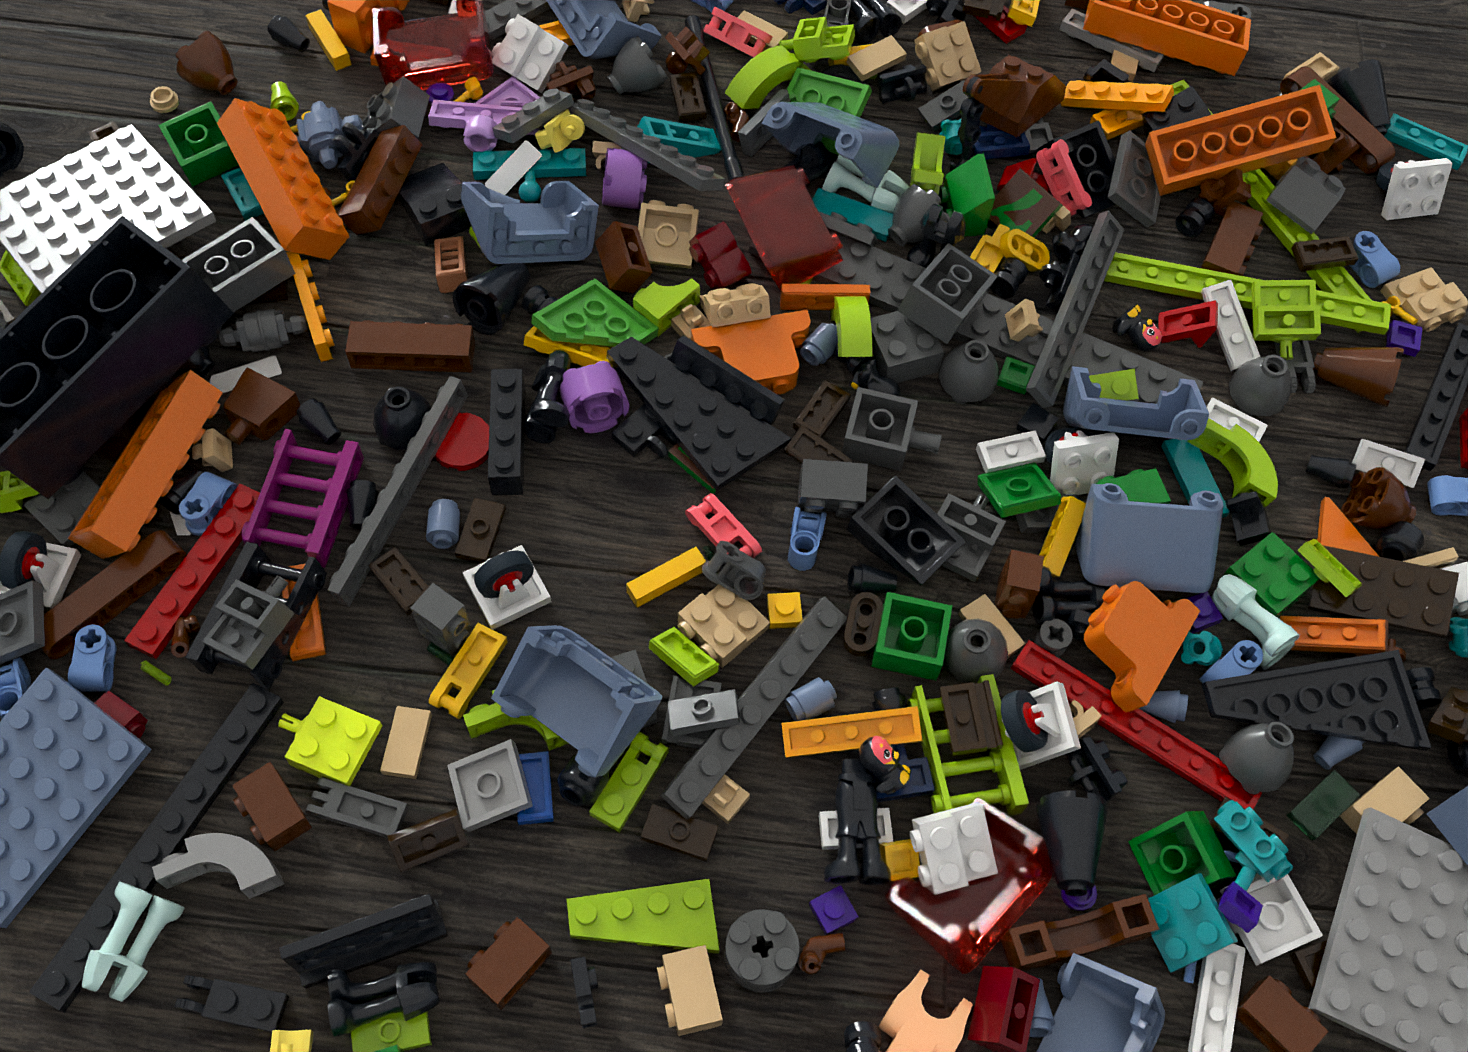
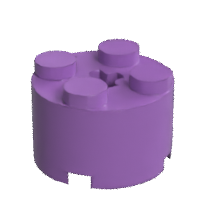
(623, 179)
(593, 397)

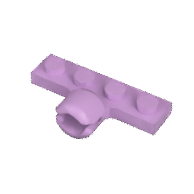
(474, 118)

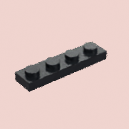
(726, 380)

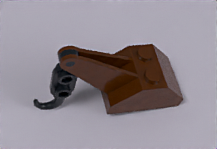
(1008, 99)

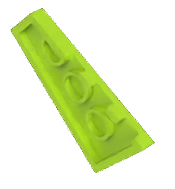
(657, 915)

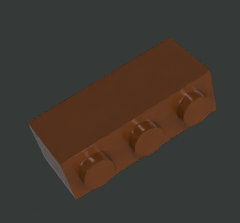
(1233, 240)

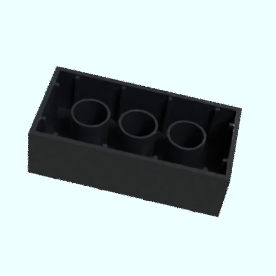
(97, 352)

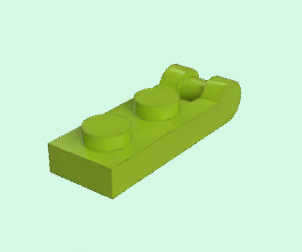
(628, 782)

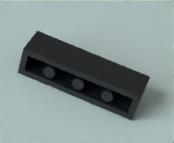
(506, 432)

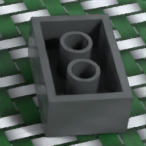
(241, 264)
(947, 293)

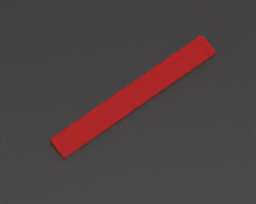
(1135, 726)

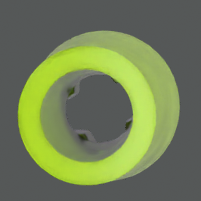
(283, 100)

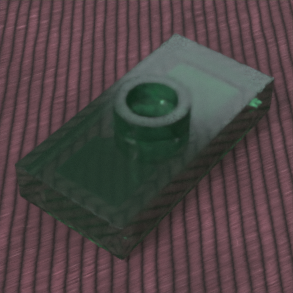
(1323, 805)

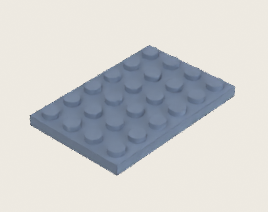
(56, 776)

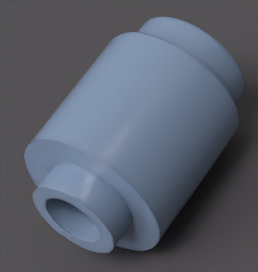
(820, 344)
(443, 523)
(811, 700)

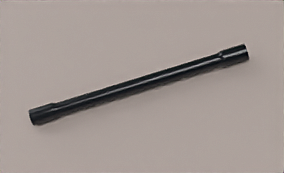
(732, 163)

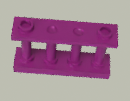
(326, 517)

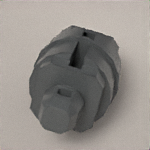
(263, 330)

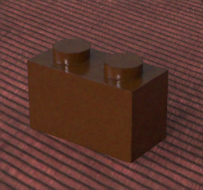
(623, 257)
(1018, 584)
(271, 807)
(507, 962)
(1278, 1018)

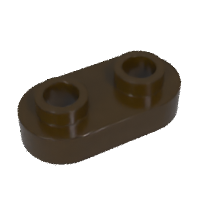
(862, 625)

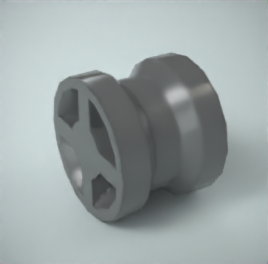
(1058, 644)

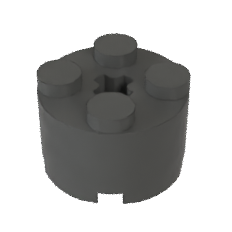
(770, 931)

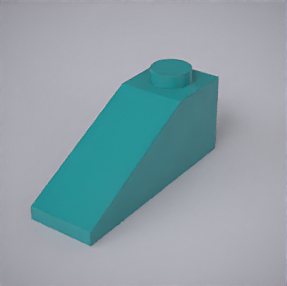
(687, 138)

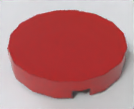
(465, 443)

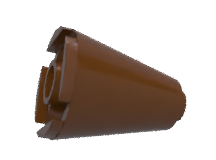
(1361, 370)

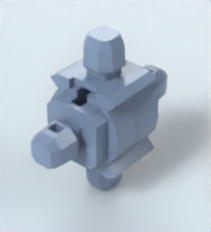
(318, 131)

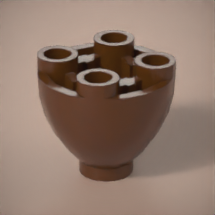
(207, 64)
(1378, 500)

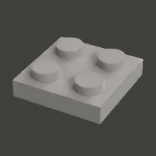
(489, 785)

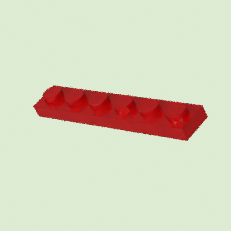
(193, 574)

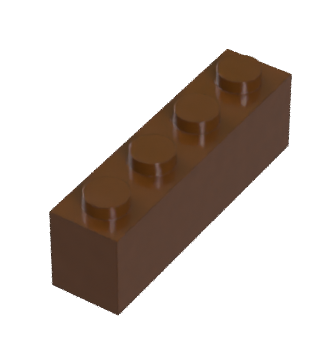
(380, 180)
(410, 346)

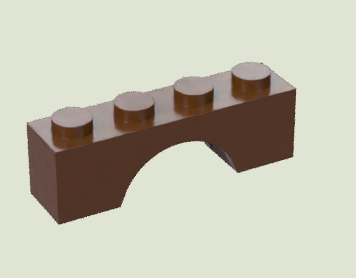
(1095, 931)

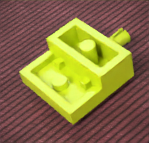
(330, 741)

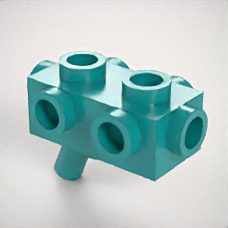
(1256, 850)

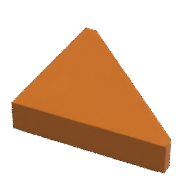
(1338, 531)

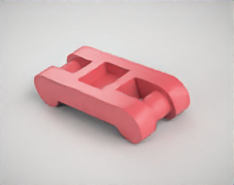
(736, 33)
(1063, 177)
(722, 525)

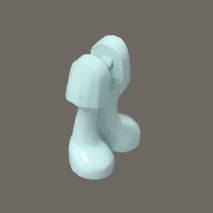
(883, 197)
(1237, 602)
(133, 903)

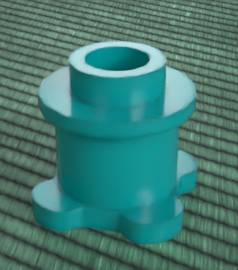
(952, 141)
(1459, 641)
(1193, 648)

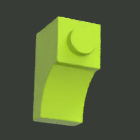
(663, 303)

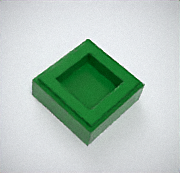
(1015, 375)

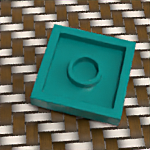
(1189, 923)

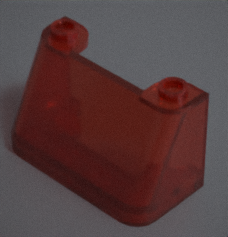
(433, 48)
(785, 224)
(974, 918)

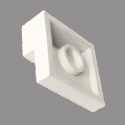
(528, 52)
(953, 848)
(1282, 922)

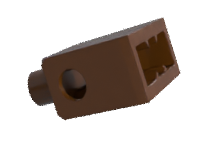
(258, 407)

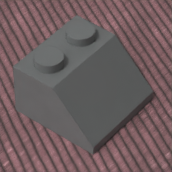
(1306, 193)

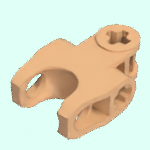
(918, 1031)

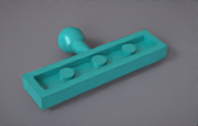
(551, 164)

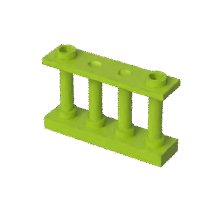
(1003, 761)

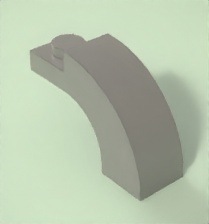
(220, 853)

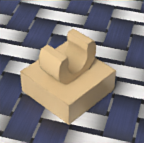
(635, 8)
(599, 150)
(1061, 219)
(689, 319)
(1023, 321)
(214, 450)
(1084, 720)
(726, 799)

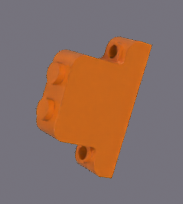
(760, 347)
(1137, 639)

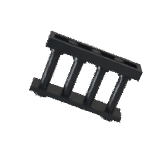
(249, 569)

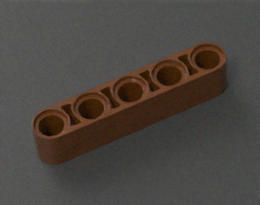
(1374, 147)
(111, 591)

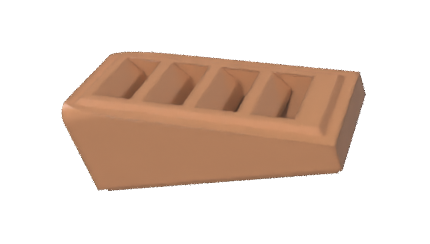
(450, 266)

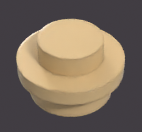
(163, 100)

